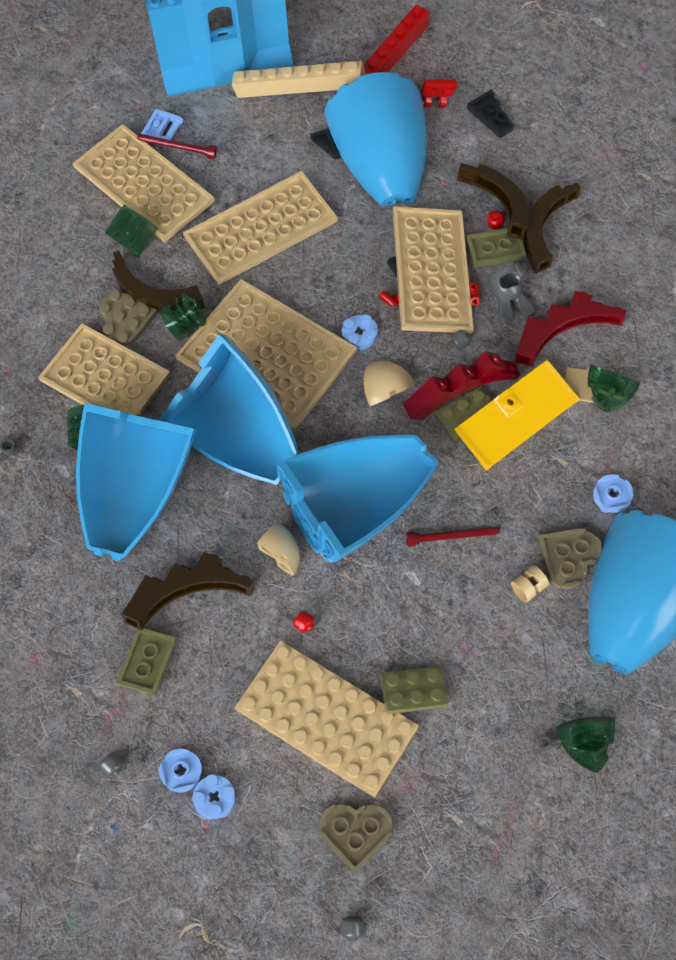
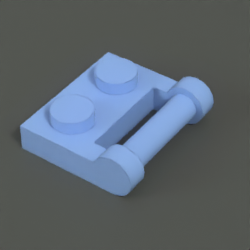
(159, 122)

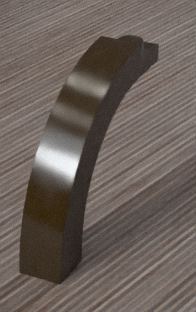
(504, 191)
(535, 247)
(146, 294)

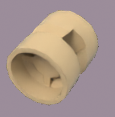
(532, 582)

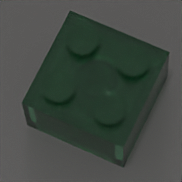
(131, 230)

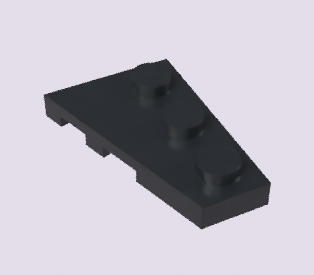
(489, 112)

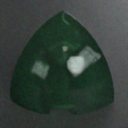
(610, 388)
(588, 740)

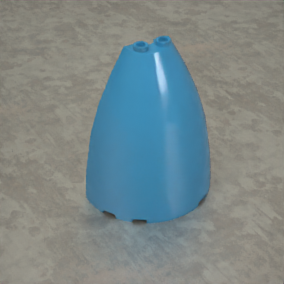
(381, 134)
(234, 414)
(125, 476)
(354, 489)
(634, 591)

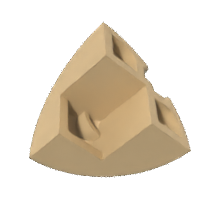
(384, 380)
(282, 546)

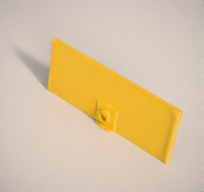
(516, 414)

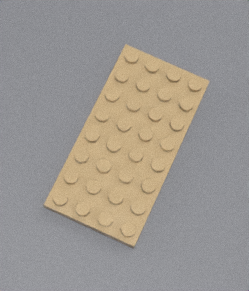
(144, 181)
(260, 227)
(432, 270)
(327, 718)

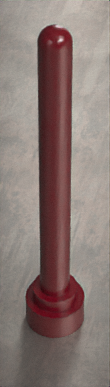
(209, 151)
(415, 538)

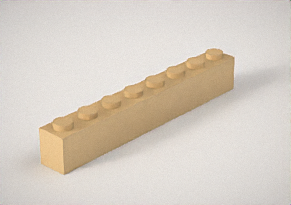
(296, 79)

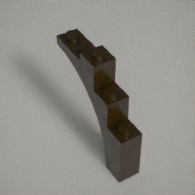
(181, 581)

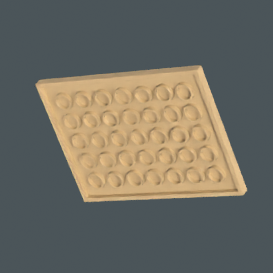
(283, 345)

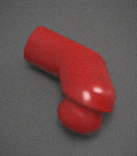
(474, 293)
(388, 299)

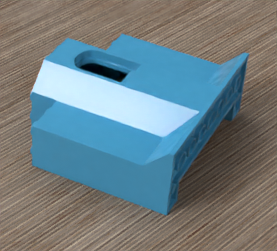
(200, 59)

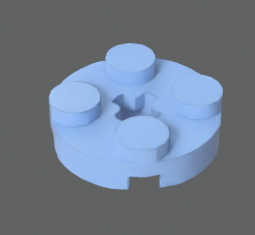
(360, 322)
(608, 503)
(191, 776)
(211, 785)

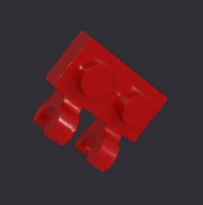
(437, 88)

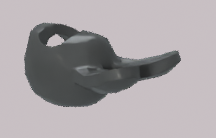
(507, 287)

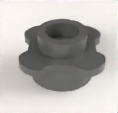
(4, 444)

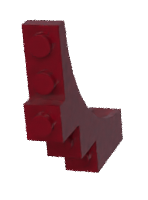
(559, 319)
(439, 390)

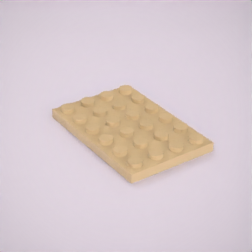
(104, 373)

